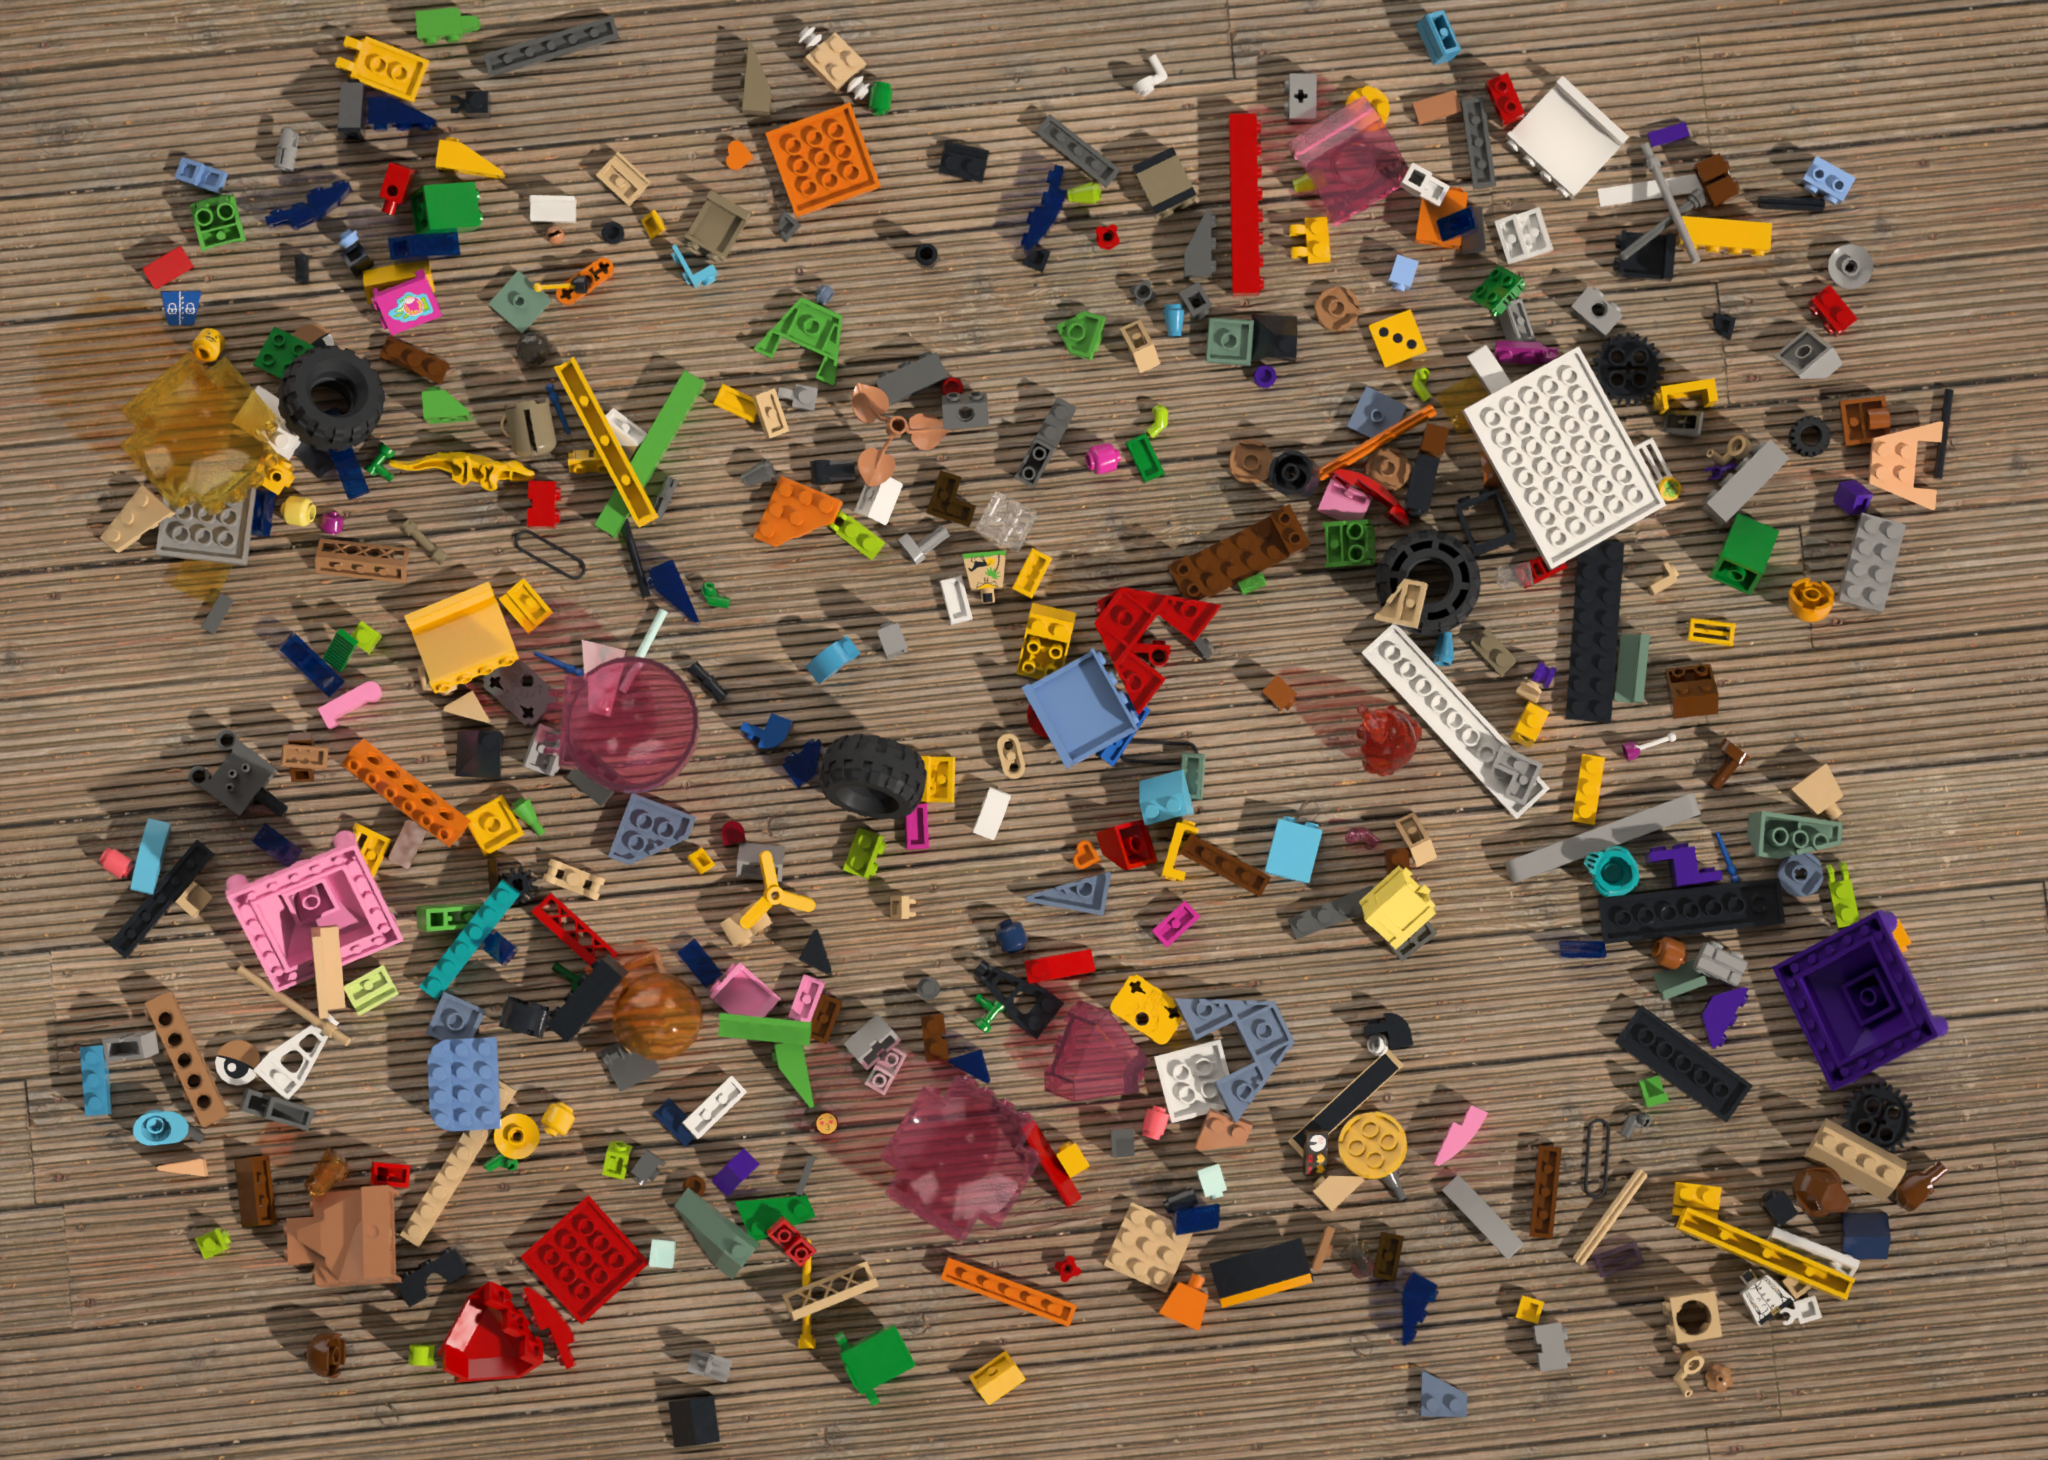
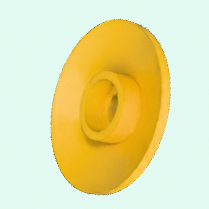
(504, 1137)

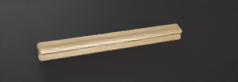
(1609, 1217)

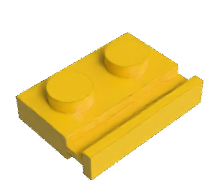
(526, 605)
(1697, 1197)

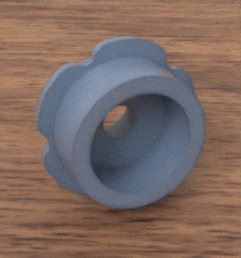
(824, 294)

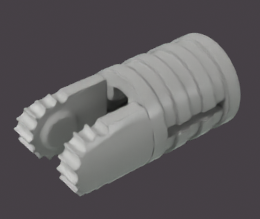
(286, 150)

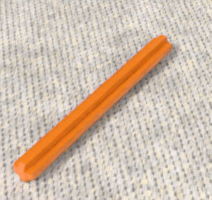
(1377, 441)

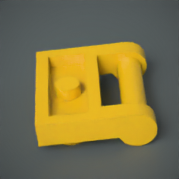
(373, 848)

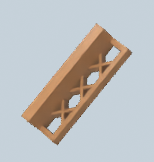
(361, 564)

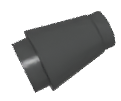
(759, 473)

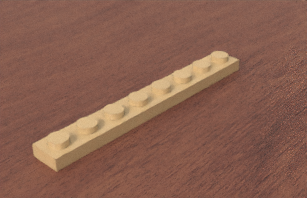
(450, 1177)

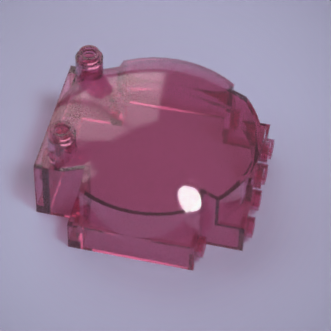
(960, 1157)

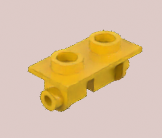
(581, 462)

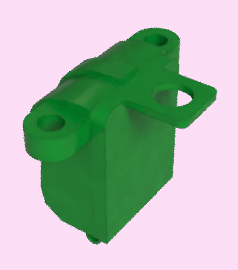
(874, 1359)

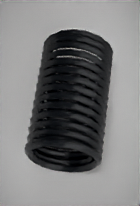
(301, 268)

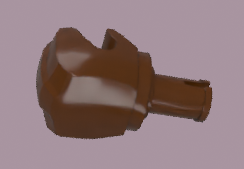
(1917, 1186)

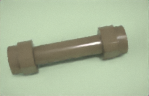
(438, 555)

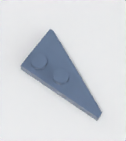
(1083, 895)

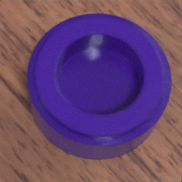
(1264, 376)

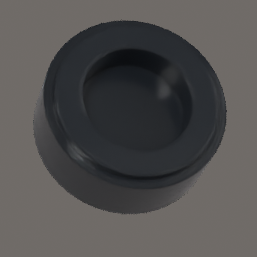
(613, 233)

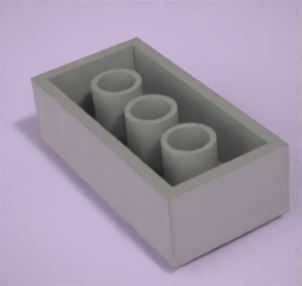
(1745, 483)
(1870, 563)

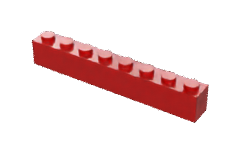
(1244, 204)

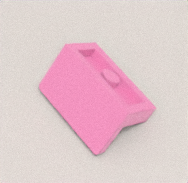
(1344, 503)

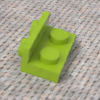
(864, 853)

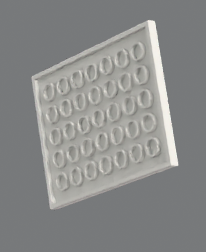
(1564, 458)

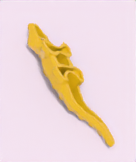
(470, 467)

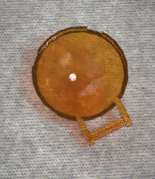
(656, 1012)

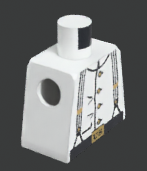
(1763, 1297)

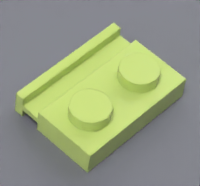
(371, 990)

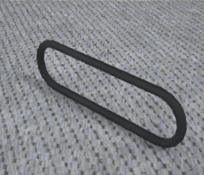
(544, 562)
(1158, 742)
(1606, 1158)

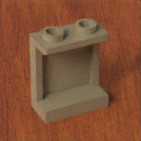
(717, 227)

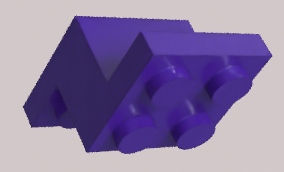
(1683, 865)

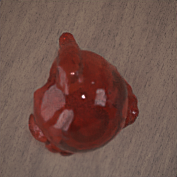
(1389, 739)

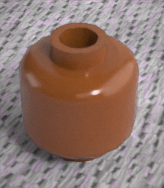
(1669, 953)

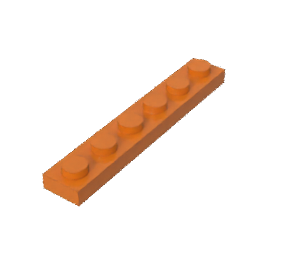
(1008, 1292)

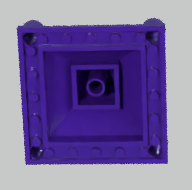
(1858, 1000)

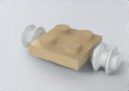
(834, 62)

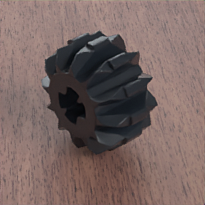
(526, 883)

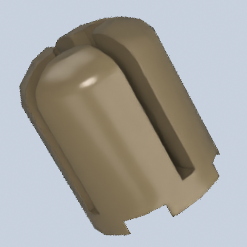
(520, 431)

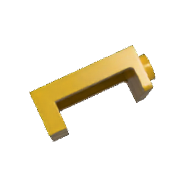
(1705, 388)
(1168, 871)

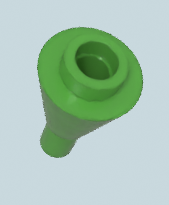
(524, 810)

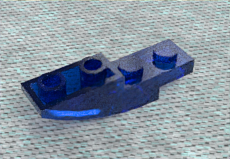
(319, 205)
(1044, 218)

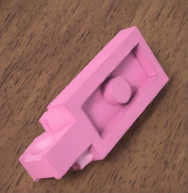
(806, 999)

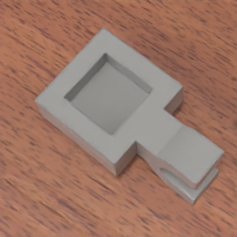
(803, 396)

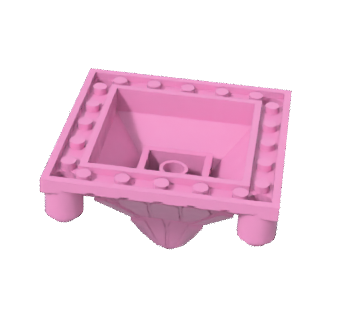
(313, 893)

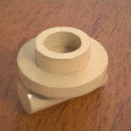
(1529, 690)

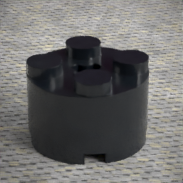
(1294, 463)
(524, 1017)

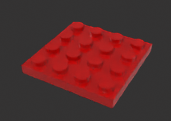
(585, 1259)

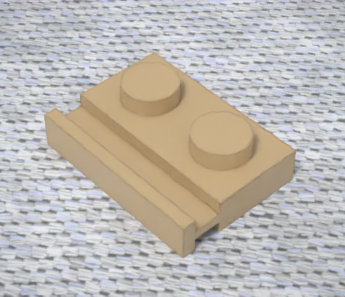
(623, 179)

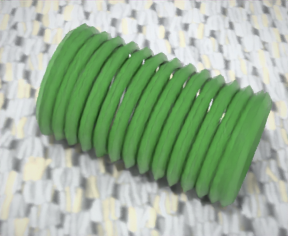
(1251, 581)

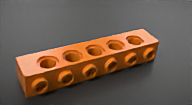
(406, 792)

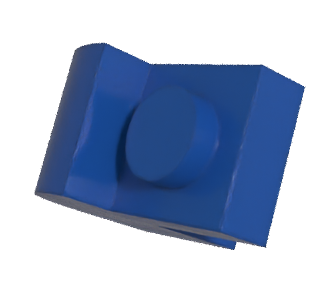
(773, 735)

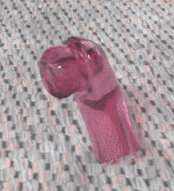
(1359, 834)

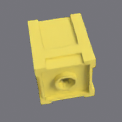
(1397, 906)

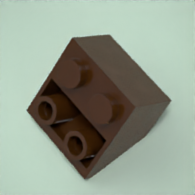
(1692, 691)

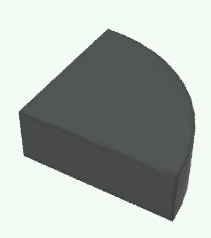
(787, 226)

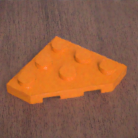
(795, 512)

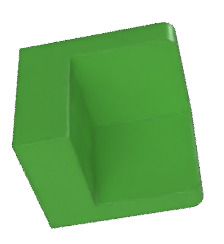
(1652, 1091)

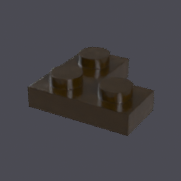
(943, 501)

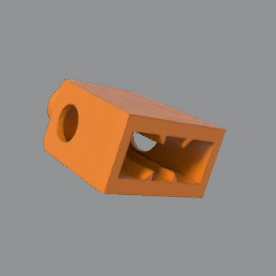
(1186, 1303)

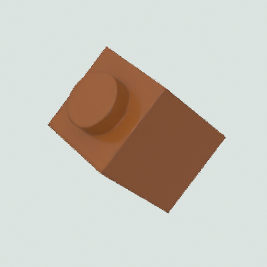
(1279, 694)

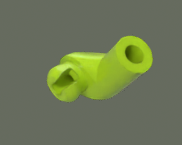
(1419, 382)
(1160, 420)

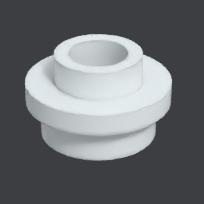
(1377, 1044)

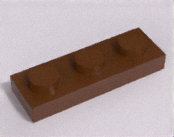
(414, 360)

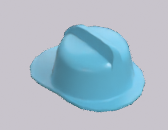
(160, 1127)

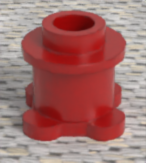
(1103, 231)

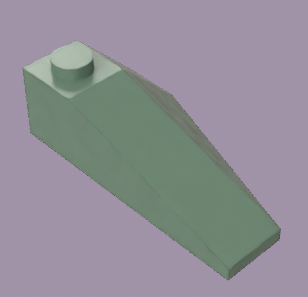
(1790, 835)
(720, 1238)

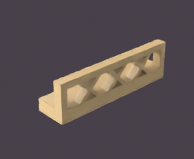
(833, 1299)

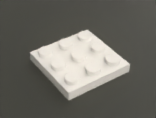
(1189, 1079)

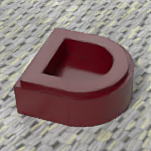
(733, 833)

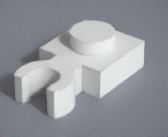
(1804, 1310)

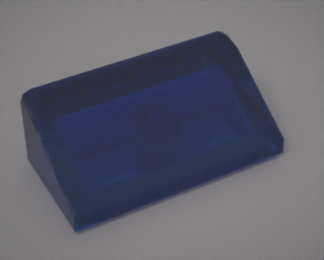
(1582, 949)
(1196, 1219)

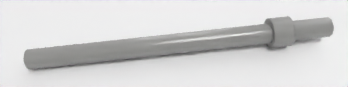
(1653, 165)

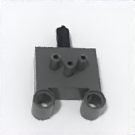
(240, 779)

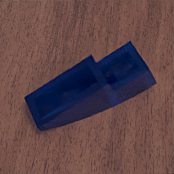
(311, 664)

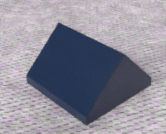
(1865, 1235)

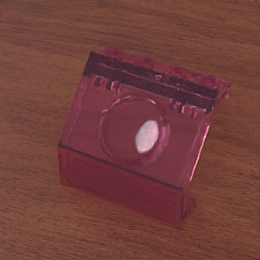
(1350, 160)

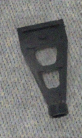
(1041, 1013)

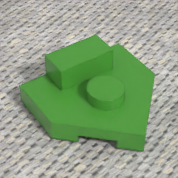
(1082, 334)

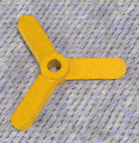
(782, 897)

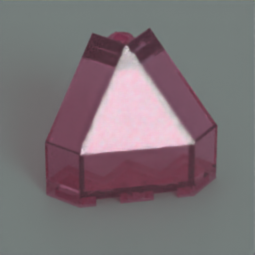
(1094, 1057)

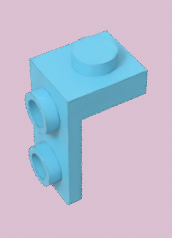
(703, 277)

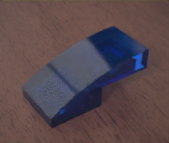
(276, 845)

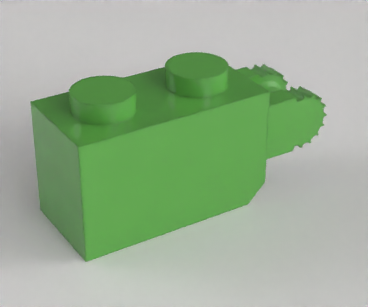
(444, 25)

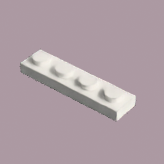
(1822, 1254)

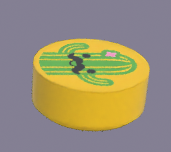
(1669, 488)

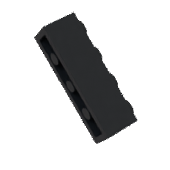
(587, 998)

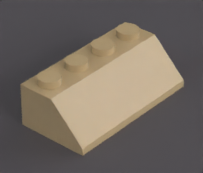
(1856, 1159)

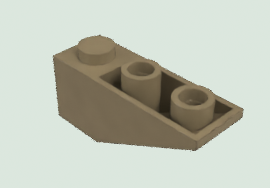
(757, 91)

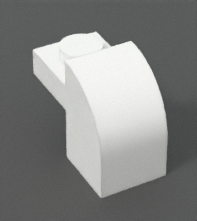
(1421, 183)

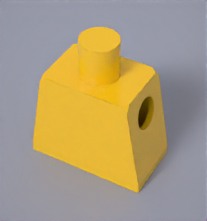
(1529, 724)

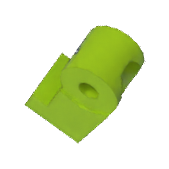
(421, 1355)

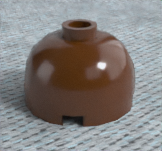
(326, 1354)

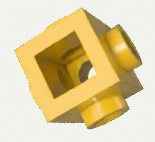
(277, 482)

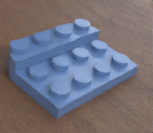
(465, 1084)

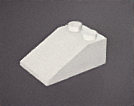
(283, 440)

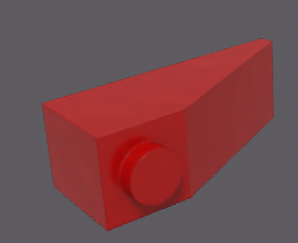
(1059, 966)

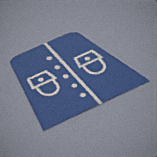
(181, 306)

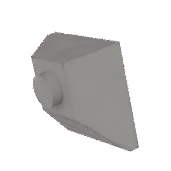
(1809, 356)

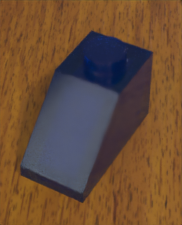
(500, 948)

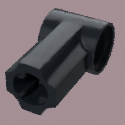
(826, 472)

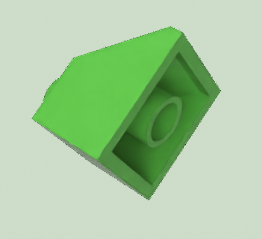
(442, 407)

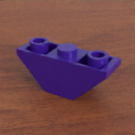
(1720, 1014)

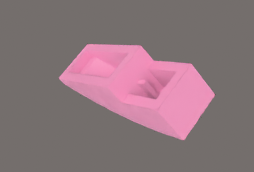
(1460, 1135)

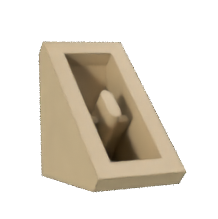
(468, 707)

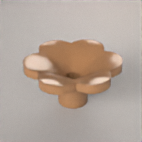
(1713, 1375)

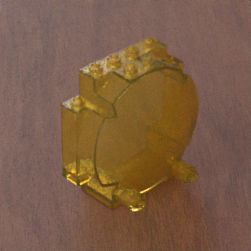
(201, 434)

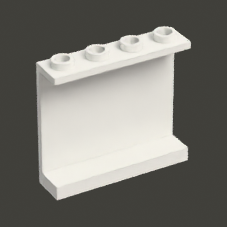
(1566, 138)

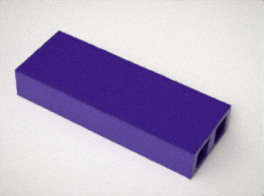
(1668, 134)

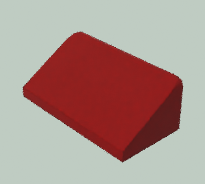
(168, 267)

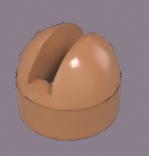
(557, 239)

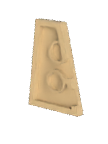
(138, 516)

